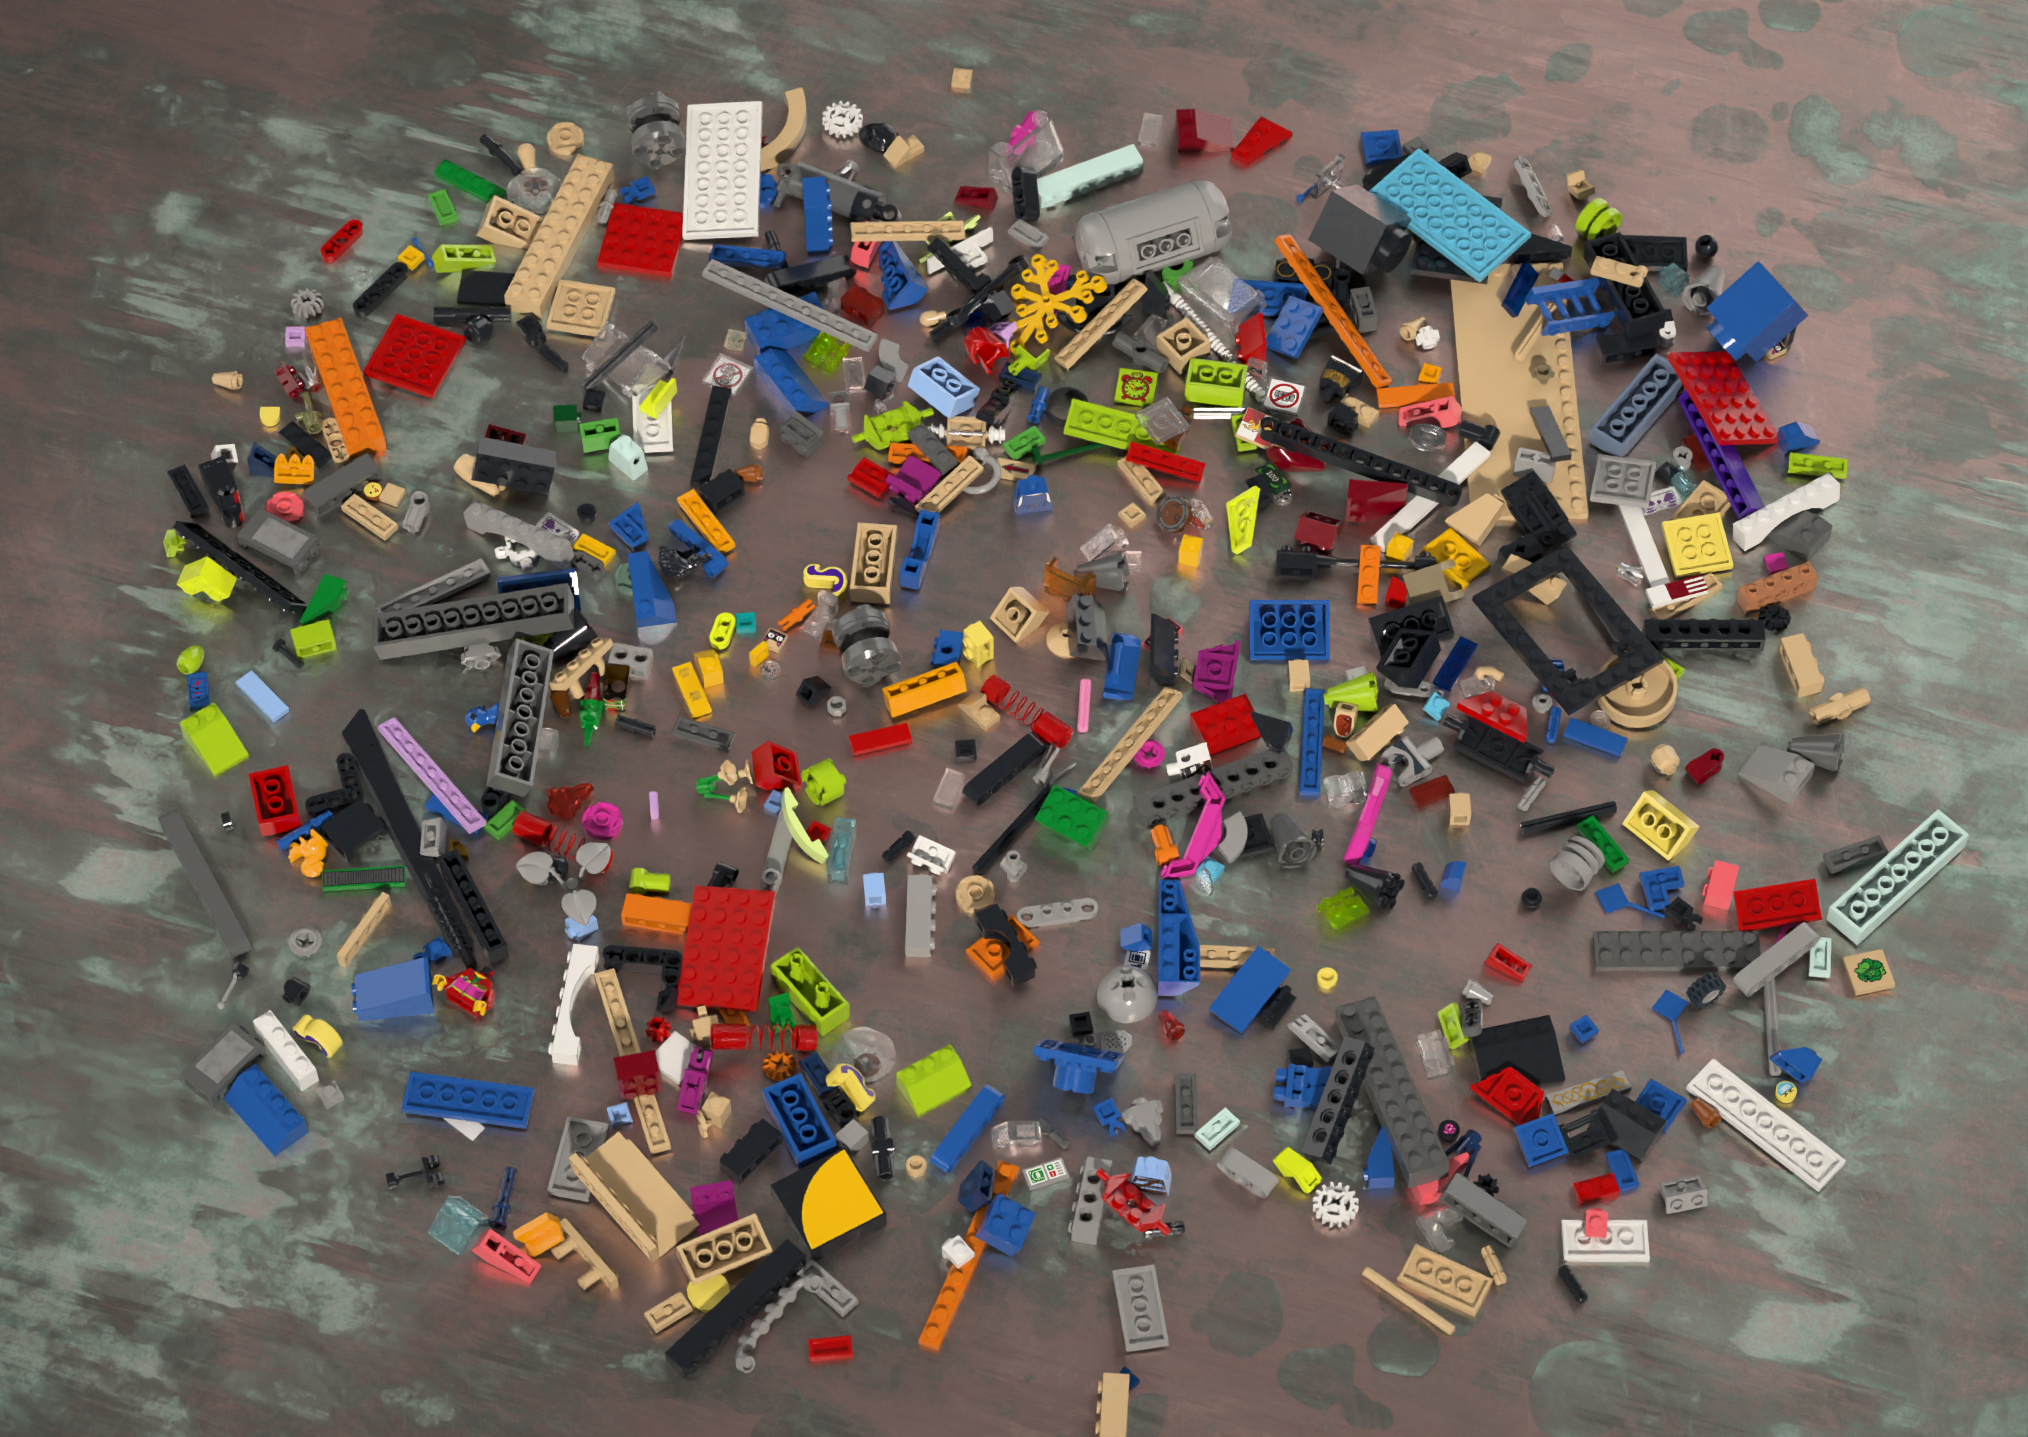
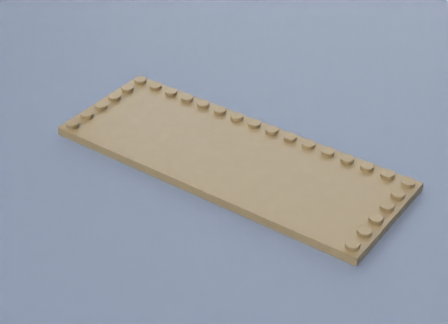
(1502, 391)

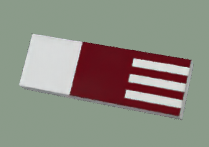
(1676, 591)

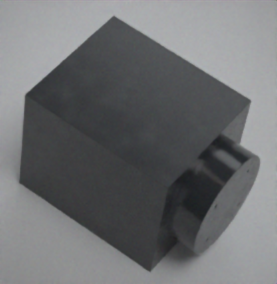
(1362, 230)

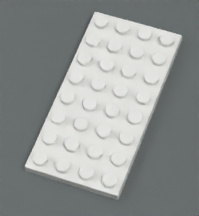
(722, 170)

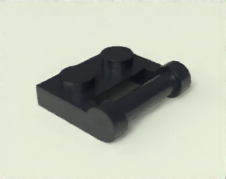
(1587, 1141)

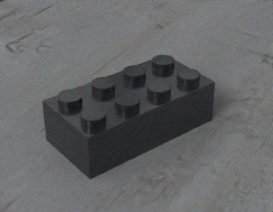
(514, 465)

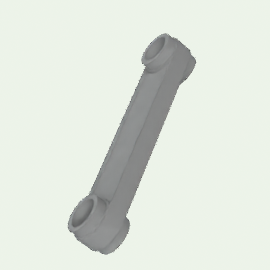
(779, 848)

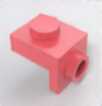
(1596, 1223)

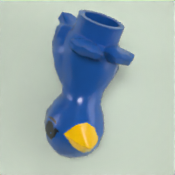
(478, 716)

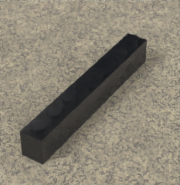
(735, 1308)

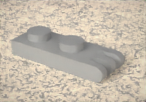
(1315, 1037)

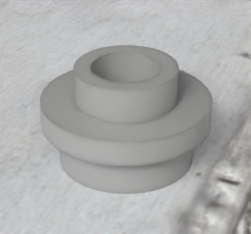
(1542, 707)

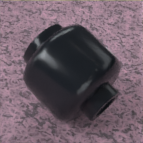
(478, 330)

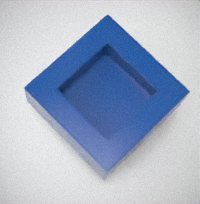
(1583, 1029)

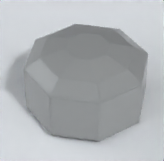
(836, 705)

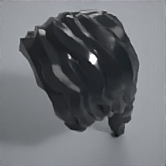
(678, 563)

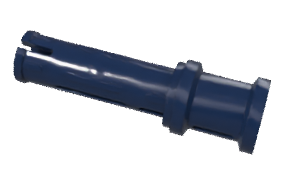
(502, 1205)

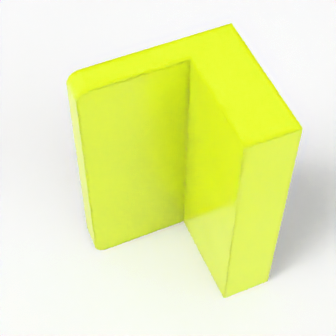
(659, 398)

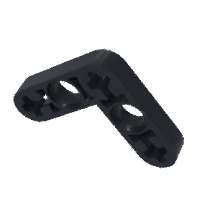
(344, 794)

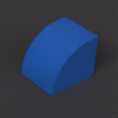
(1453, 875)
(1136, 938)

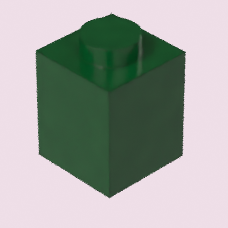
(566, 418)

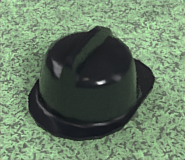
(878, 136)

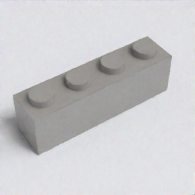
(919, 916)

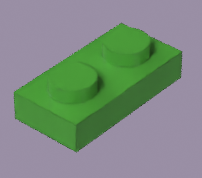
(1023, 443)

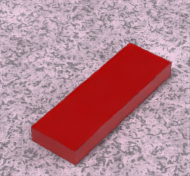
(880, 739)

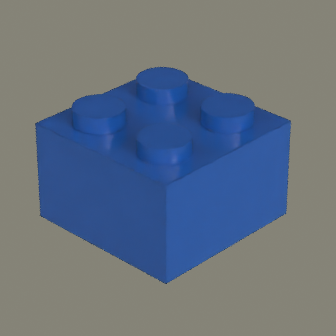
(1005, 1225)

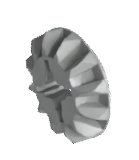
(299, 936)

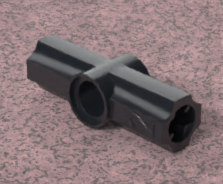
(1341, 282)
(882, 1148)

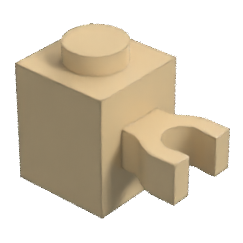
(702, 1026)

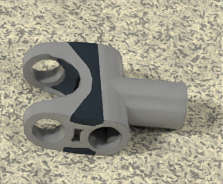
(1413, 758)

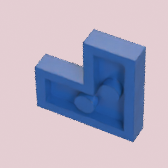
(1657, 882)

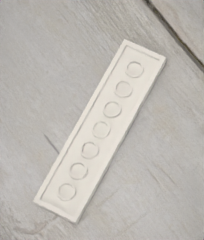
(1766, 1125)

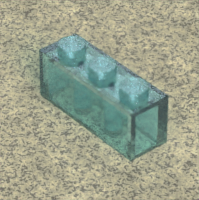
(841, 850)

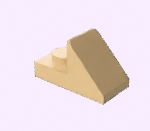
(903, 150)
(978, 709)

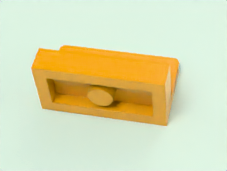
(540, 1234)

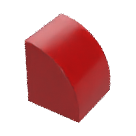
(1396, 594)

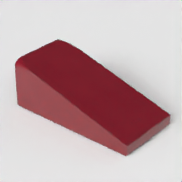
(977, 197)

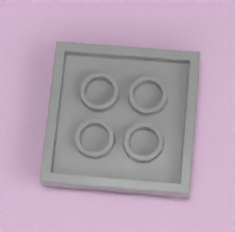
(1623, 481)

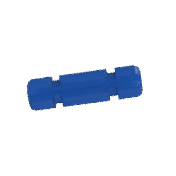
(1553, 724)

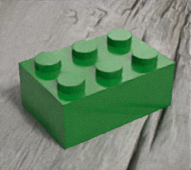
(1072, 818)

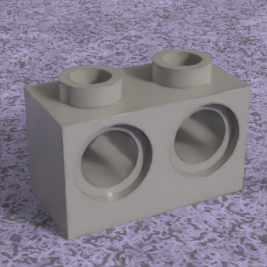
(631, 656)

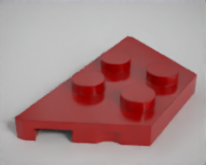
(1498, 713)
(1511, 1095)

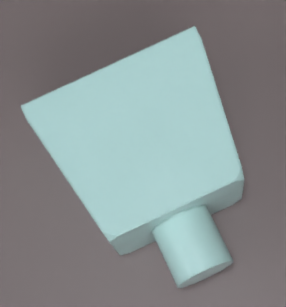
(628, 457)

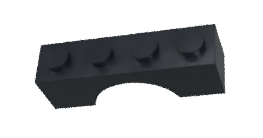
(994, 925)

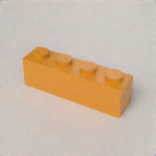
(924, 689)

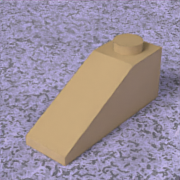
(1545, 591)

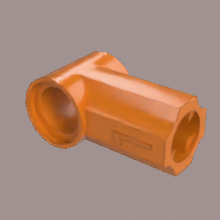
(1164, 848)

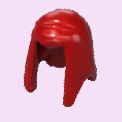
(987, 347)

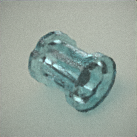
(1683, 483)

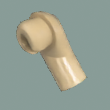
(1489, 671)

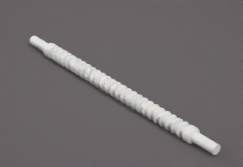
(1176, 299)

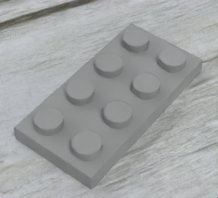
(578, 1137)
(1140, 1308)

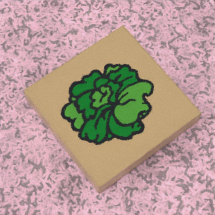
(1868, 972)

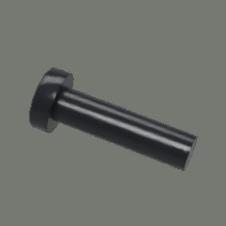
(280, 646)

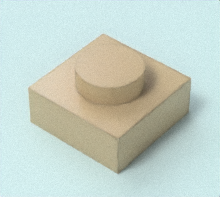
(961, 78)
(1479, 161)

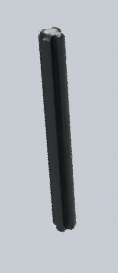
(1011, 832)

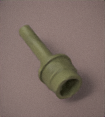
(311, 418)

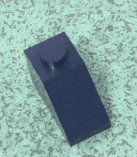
(977, 1187)

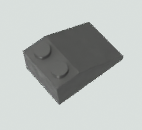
(1802, 534)

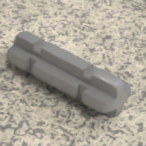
(1531, 794)

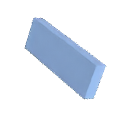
(262, 696)

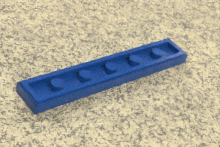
(1312, 742)

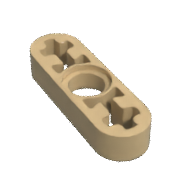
(335, 436)

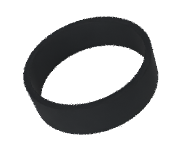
(1064, 391)

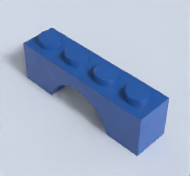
(921, 549)

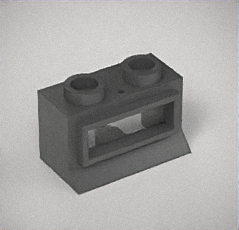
(802, 434)

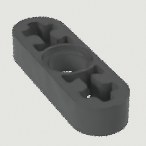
(1472, 1018)

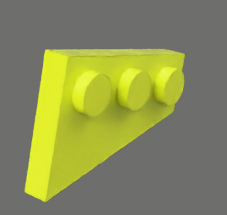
(1242, 518)

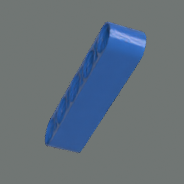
(967, 1128)

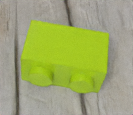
(313, 639)

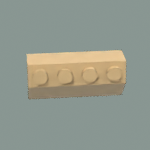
(723, 1249)

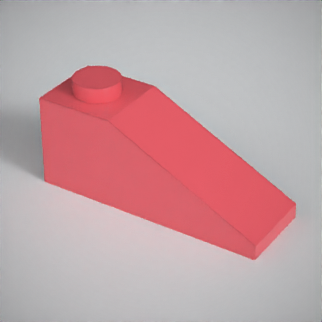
(1439, 412)
(1431, 1191)
(505, 1256)

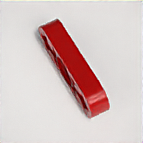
(338, 248)

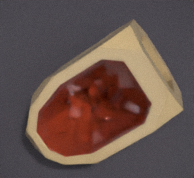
(1345, 719)

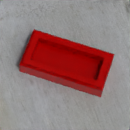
(830, 1348)

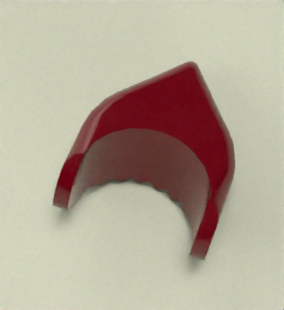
(1295, 461)

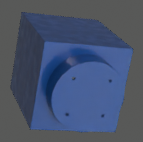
(1754, 314)

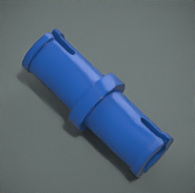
(1038, 404)

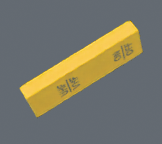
(691, 690)

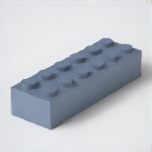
(1636, 408)

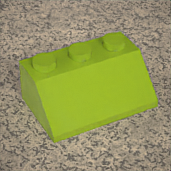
(1215, 382)
(933, 1080)

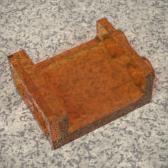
(1065, 585)

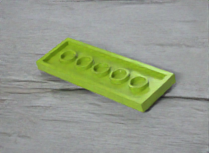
(1107, 426)

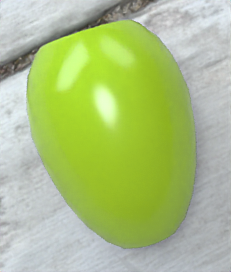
(190, 659)

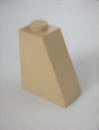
(1477, 518)

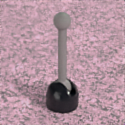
(238, 971)

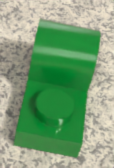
(780, 1012)

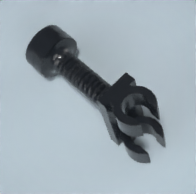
(430, 1162)

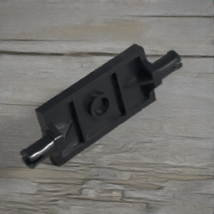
(1498, 749)

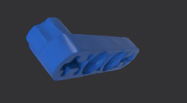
(687, 536)

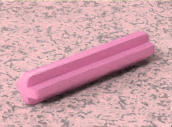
(1084, 705)

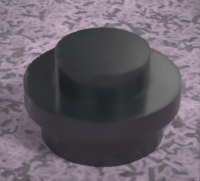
(1531, 897)

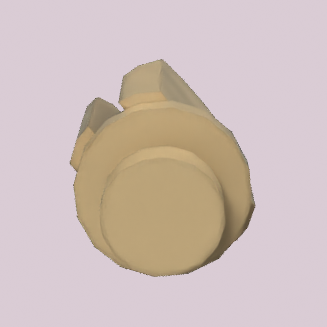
(759, 434)

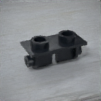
(1277, 1006)

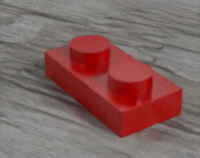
(1596, 1188)

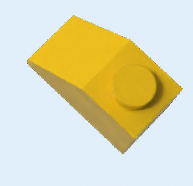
(709, 667)

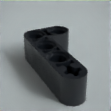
(613, 959)

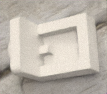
(957, 1251)

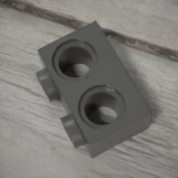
(1363, 309)

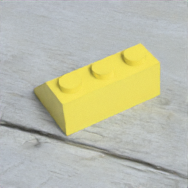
(1660, 824)

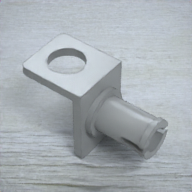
(839, 409)

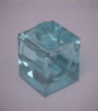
(1673, 279)

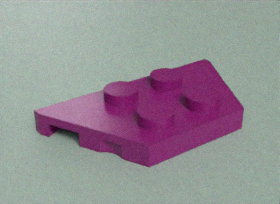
(1217, 671)

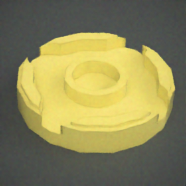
(707, 1293)

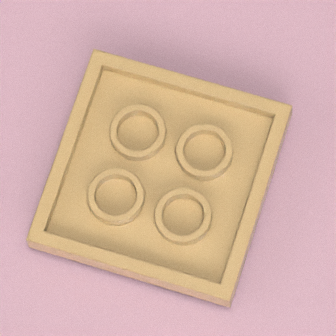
(580, 308)

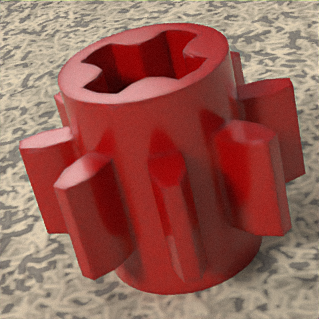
(658, 1029)

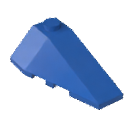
(900, 277)
(650, 596)

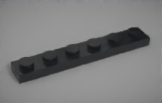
(711, 435)

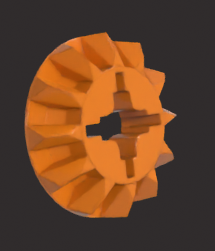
(783, 1072)

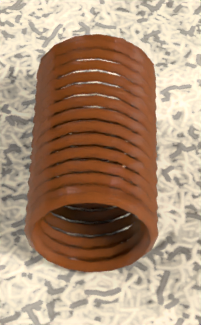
(1334, 744)

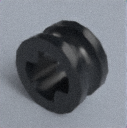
(1318, 837)

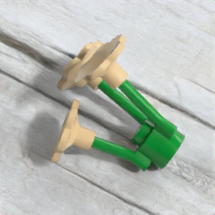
(728, 774)

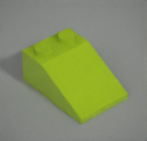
(213, 739)

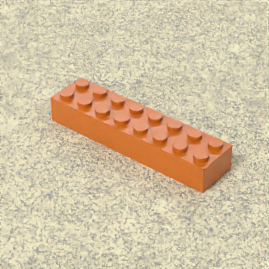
(345, 388)

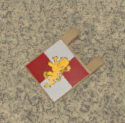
(1250, 426)

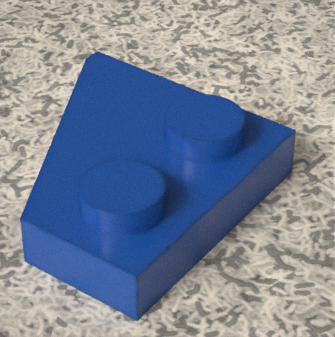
(631, 527)

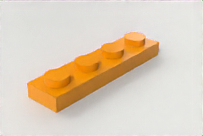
(705, 521)

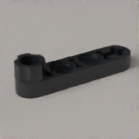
(957, 267)

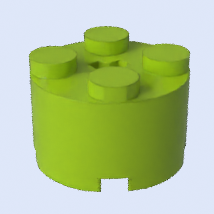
(823, 782)

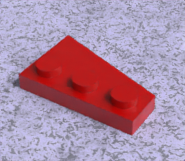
(1259, 139)

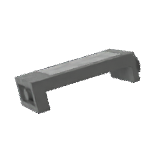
(279, 540)
(221, 1063)

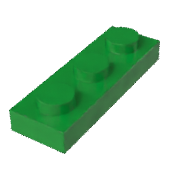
(1594, 832)

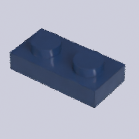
(816, 1072)

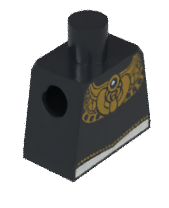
(1339, 378)

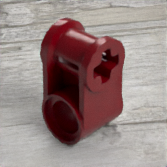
(1705, 766)

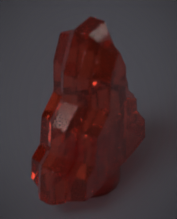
(568, 799)

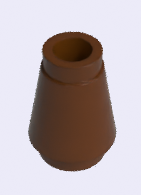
(561, 701)

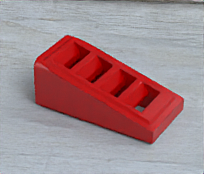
(1498, 964)

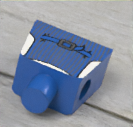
(1031, 495)

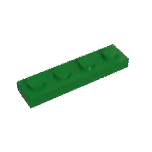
(468, 181)

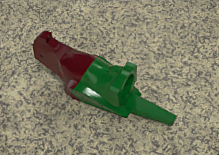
(591, 707)

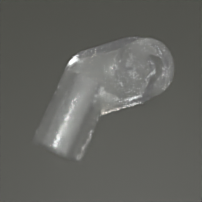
(1556, 232)

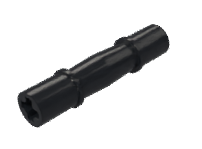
(465, 314)

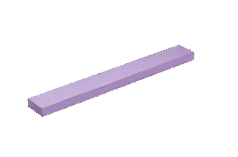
(432, 775)

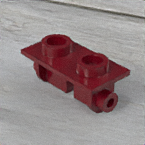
(287, 374)

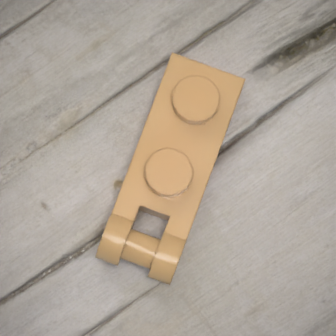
(1619, 271)

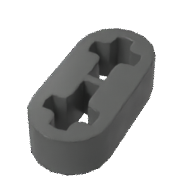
(587, 565)

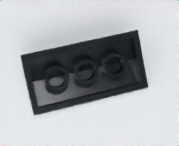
(1425, 615)

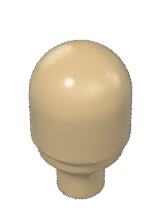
(931, 318)

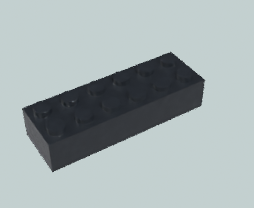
(1634, 306)

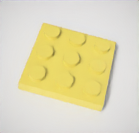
(1697, 545)

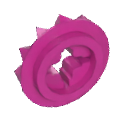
(1157, 752)

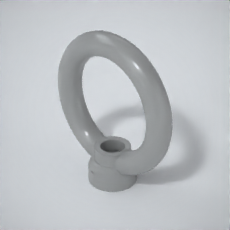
(982, 458)

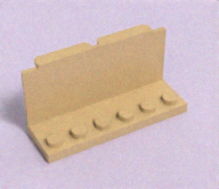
(635, 1196)

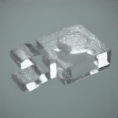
(1473, 686)

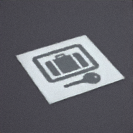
(1138, 959)

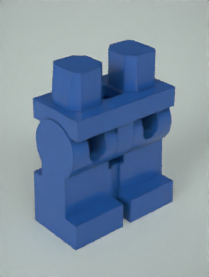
(1303, 1086)

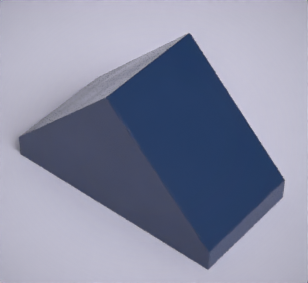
(261, 461)

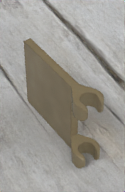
(1430, 583)

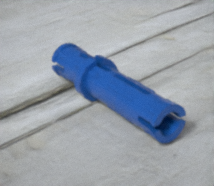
(304, 830)

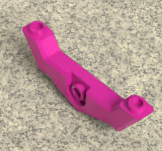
(1369, 813)
(1206, 833)

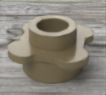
(1543, 369)

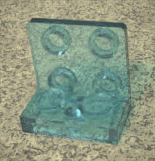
(457, 1223)

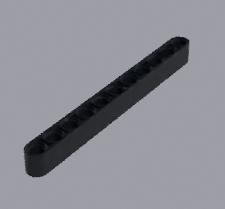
(1352, 454)

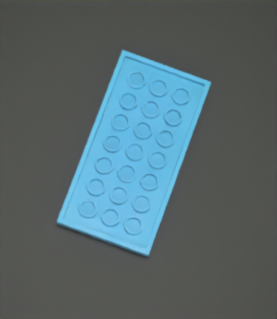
(1451, 215)

